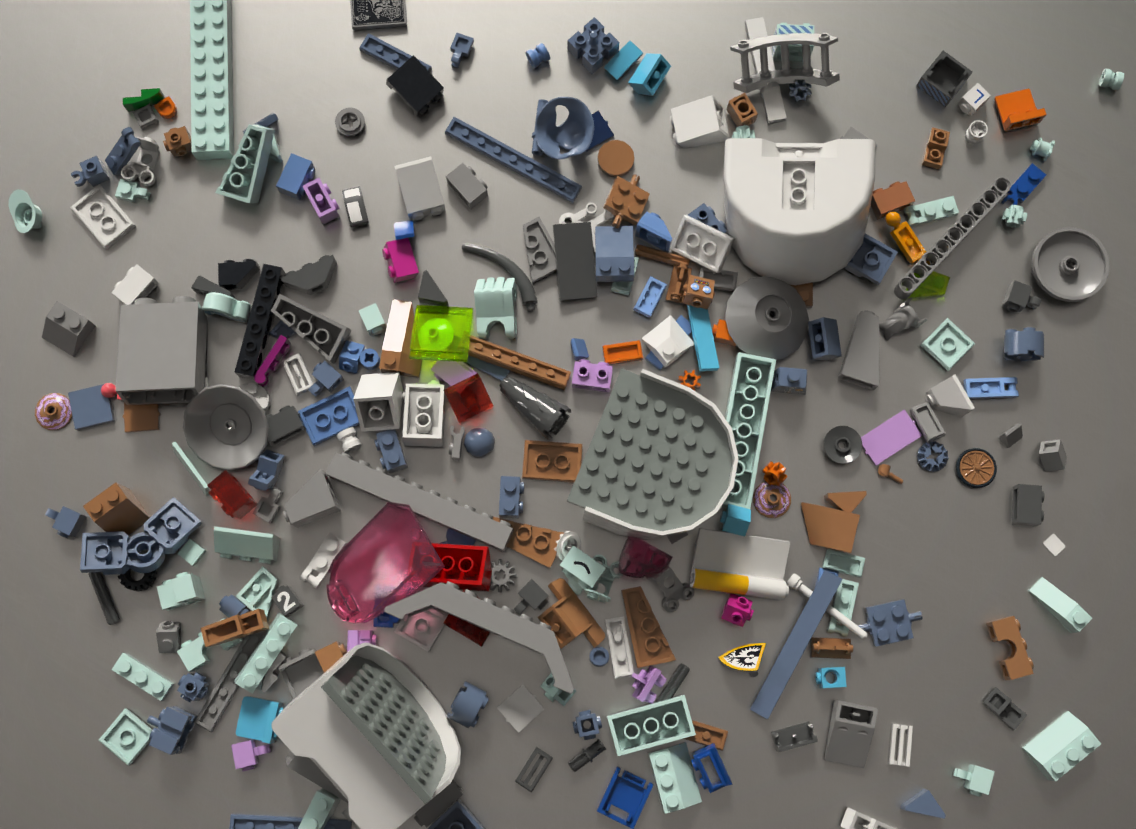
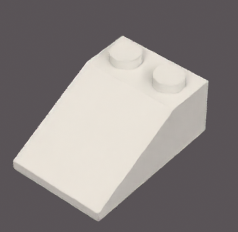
(423, 415)

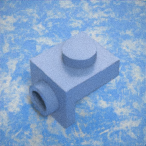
(350, 356)

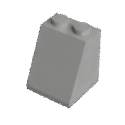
(312, 501)

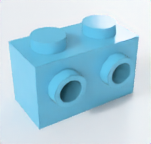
(649, 74)

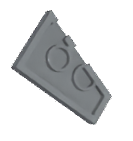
(539, 249)

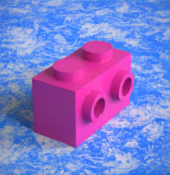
(400, 260)

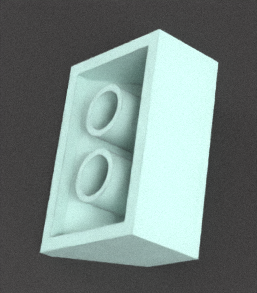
(246, 544)
(1061, 746)
(674, 777)

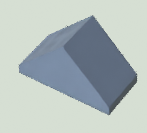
(924, 804)

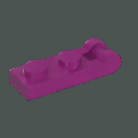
(272, 361)

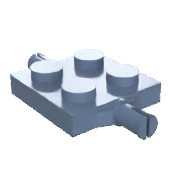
(889, 622)

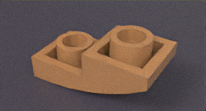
(936, 148)

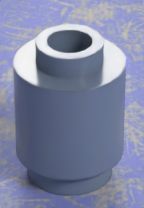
(232, 606)

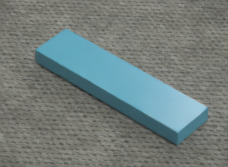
(703, 339)

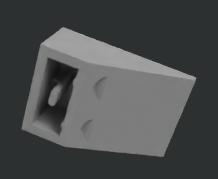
(850, 733)

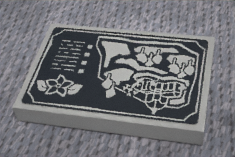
(377, 14)

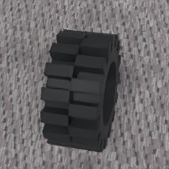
(139, 585)

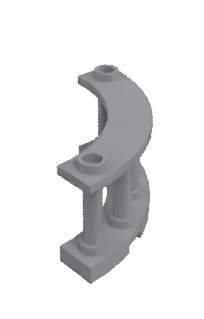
(786, 74)

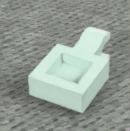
(130, 190)

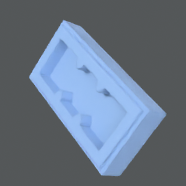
(650, 297)

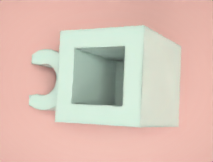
(977, 779)

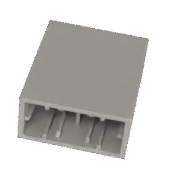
(161, 351)

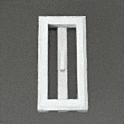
(292, 359)
(900, 746)

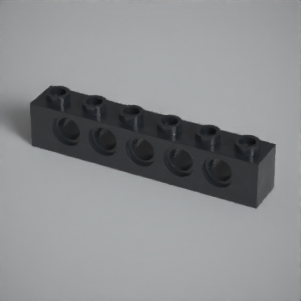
(259, 322)

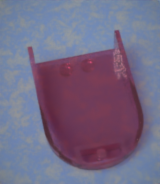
(381, 565)

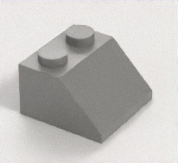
(66, 329)

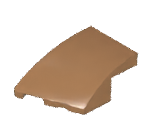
(830, 527)

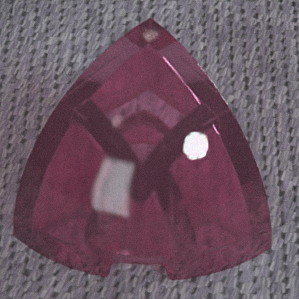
(641, 559)

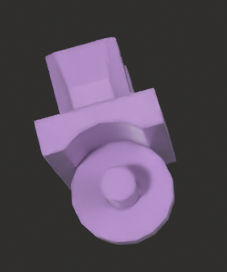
(645, 682)

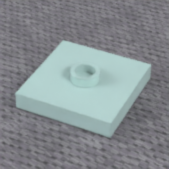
(947, 344)
(126, 737)

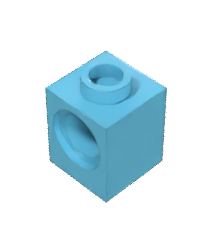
(839, 674)

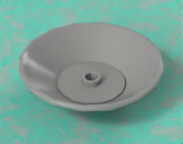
(752, 326)
(212, 437)

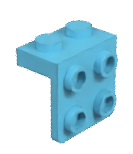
(256, 719)

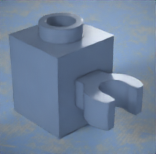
(92, 171)
(326, 377)
(67, 521)

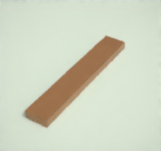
(518, 363)

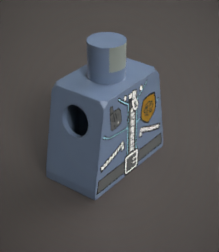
(789, 380)

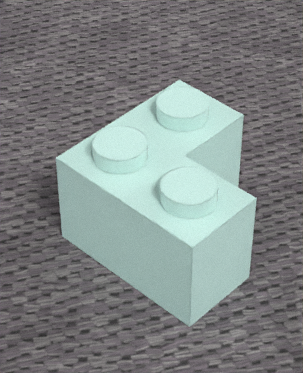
(180, 591)

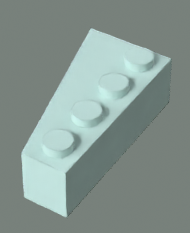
(248, 166)

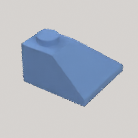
(654, 231)

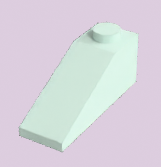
(1062, 607)

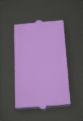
(890, 437)

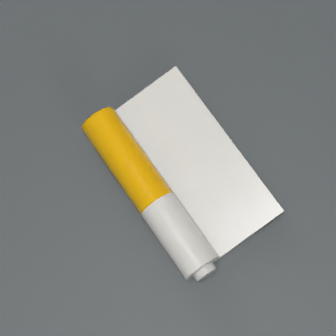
(740, 564)

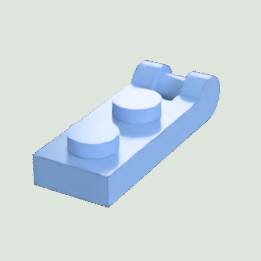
(991, 387)

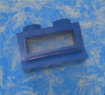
(711, 767)

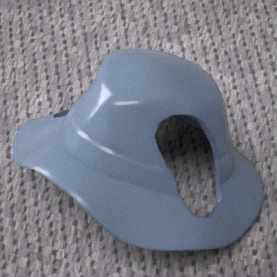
(571, 135)

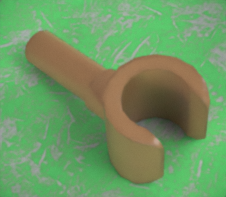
(884, 470)

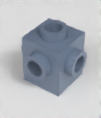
(199, 690)
(595, 725)

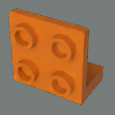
(1018, 110)

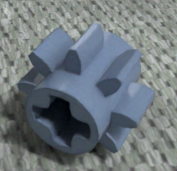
(795, 91)

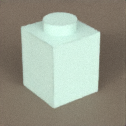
(372, 319)

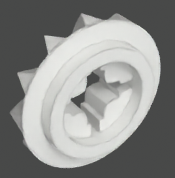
(568, 537)

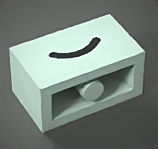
(583, 567)

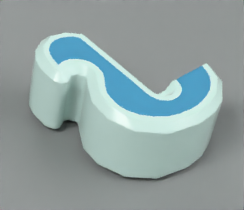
(226, 306)

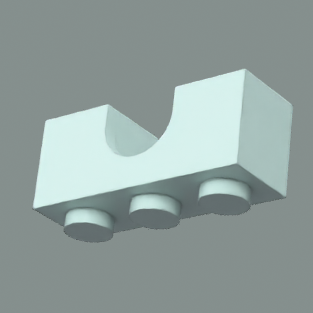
(194, 652)

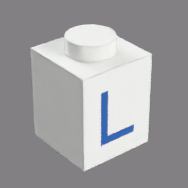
(973, 99)

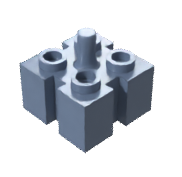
(593, 45)
(173, 729)

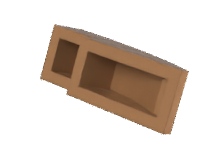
(234, 628)

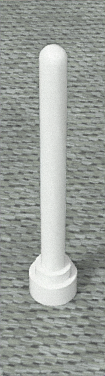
(796, 584)

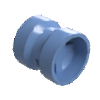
(537, 55)

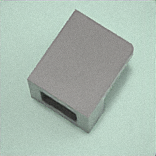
(1052, 455)

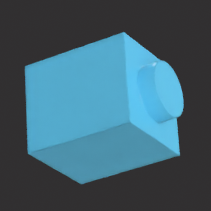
(736, 520)

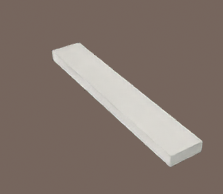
(771, 94)

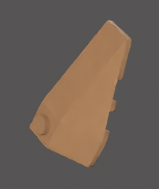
(398, 340)

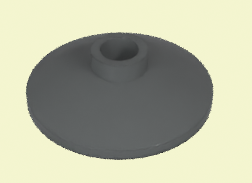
(849, 438)

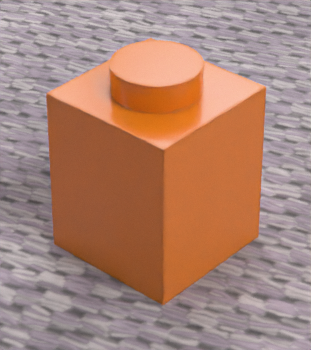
(721, 333)

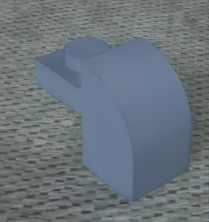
(267, 471)

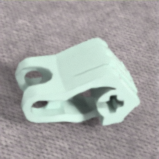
(494, 305)

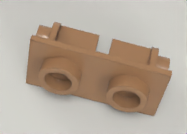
(678, 279)
(831, 648)

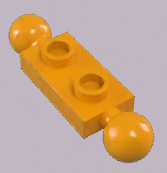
(905, 238)

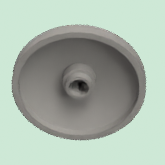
(1081, 253)

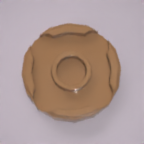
(615, 158)

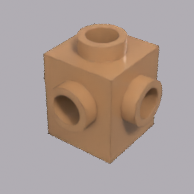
(178, 141)

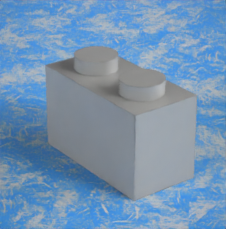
(466, 185)

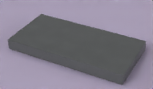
(575, 261)

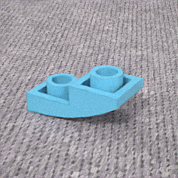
(623, 60)

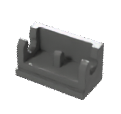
(794, 736)

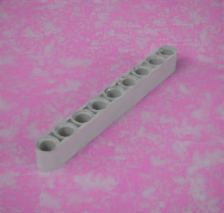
(947, 244)

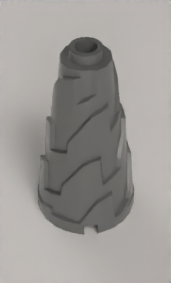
(539, 409)

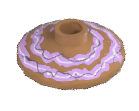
(60, 417)
(765, 506)

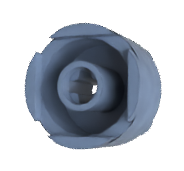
(1024, 344)
(467, 704)

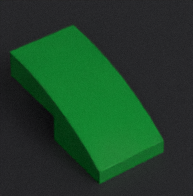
(148, 96)

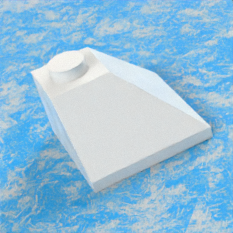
(668, 341)
(950, 397)

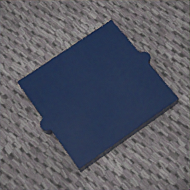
(601, 131)

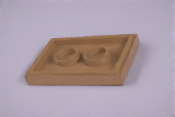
(551, 461)

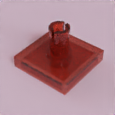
(468, 398)

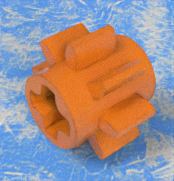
(691, 376)
(774, 473)

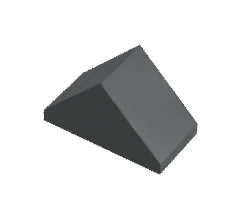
(430, 292)

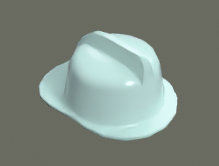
(24, 212)

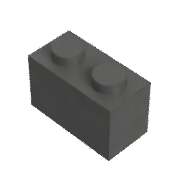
(284, 424)
(1027, 505)

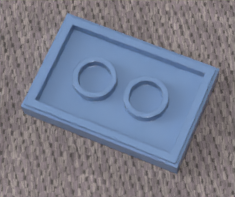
(330, 416)

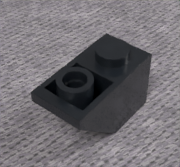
(236, 275)

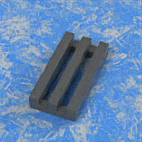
(524, 784)

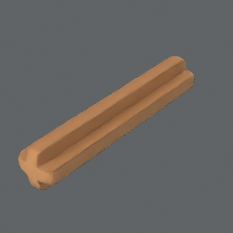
(660, 256)

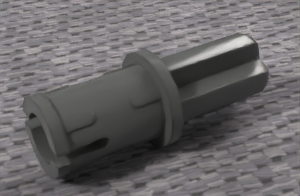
(587, 755)

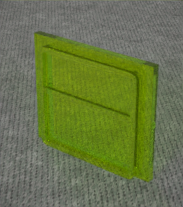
(441, 333)

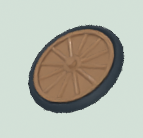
(976, 467)

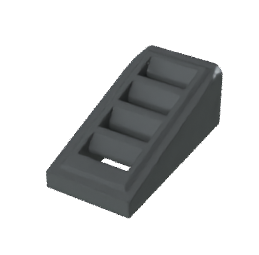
(204, 286)

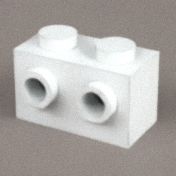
(134, 286)

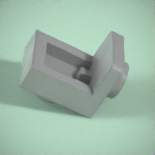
(168, 637)

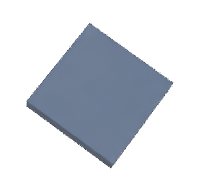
(90, 407)

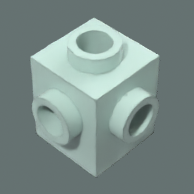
(554, 693)

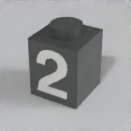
(286, 600)

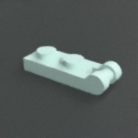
(931, 211)
(844, 603)

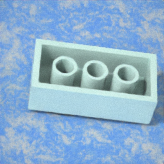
(651, 725)

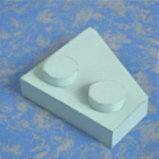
(259, 590)

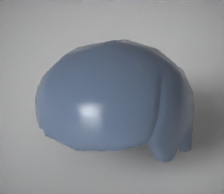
(479, 442)

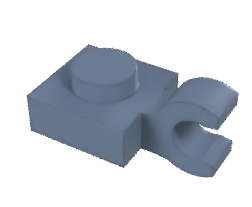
(461, 47)

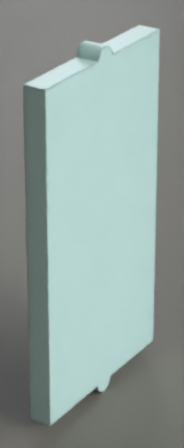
(190, 468)

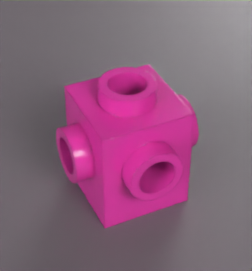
(737, 610)

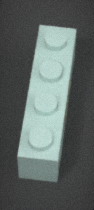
(265, 653)

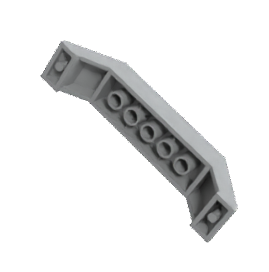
(491, 618)

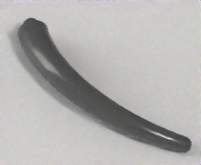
(524, 284)

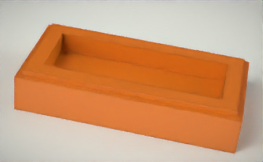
(622, 352)

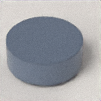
(599, 656)

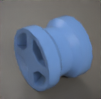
(372, 362)

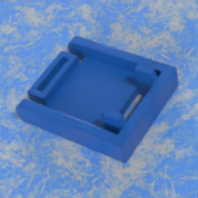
(627, 794)

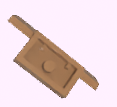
(570, 617)

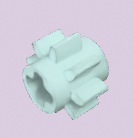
(743, 132)
(1014, 216)

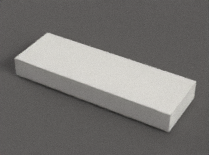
(619, 647)

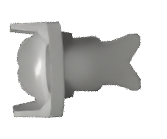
(902, 318)

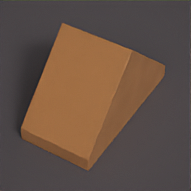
(845, 500)

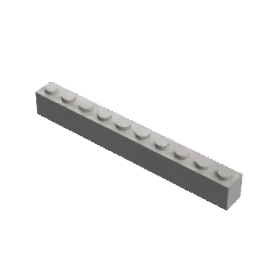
(422, 503)

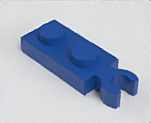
(1024, 185)

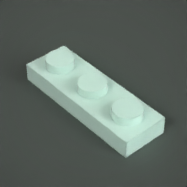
(142, 676)

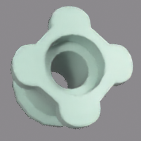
(1042, 148)

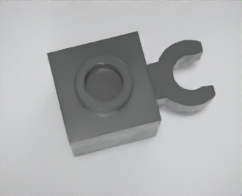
(1019, 296)
(533, 596)

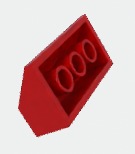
(464, 566)

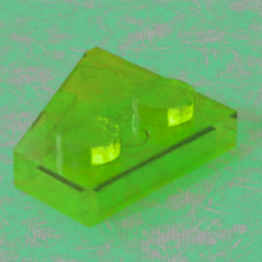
(933, 286)

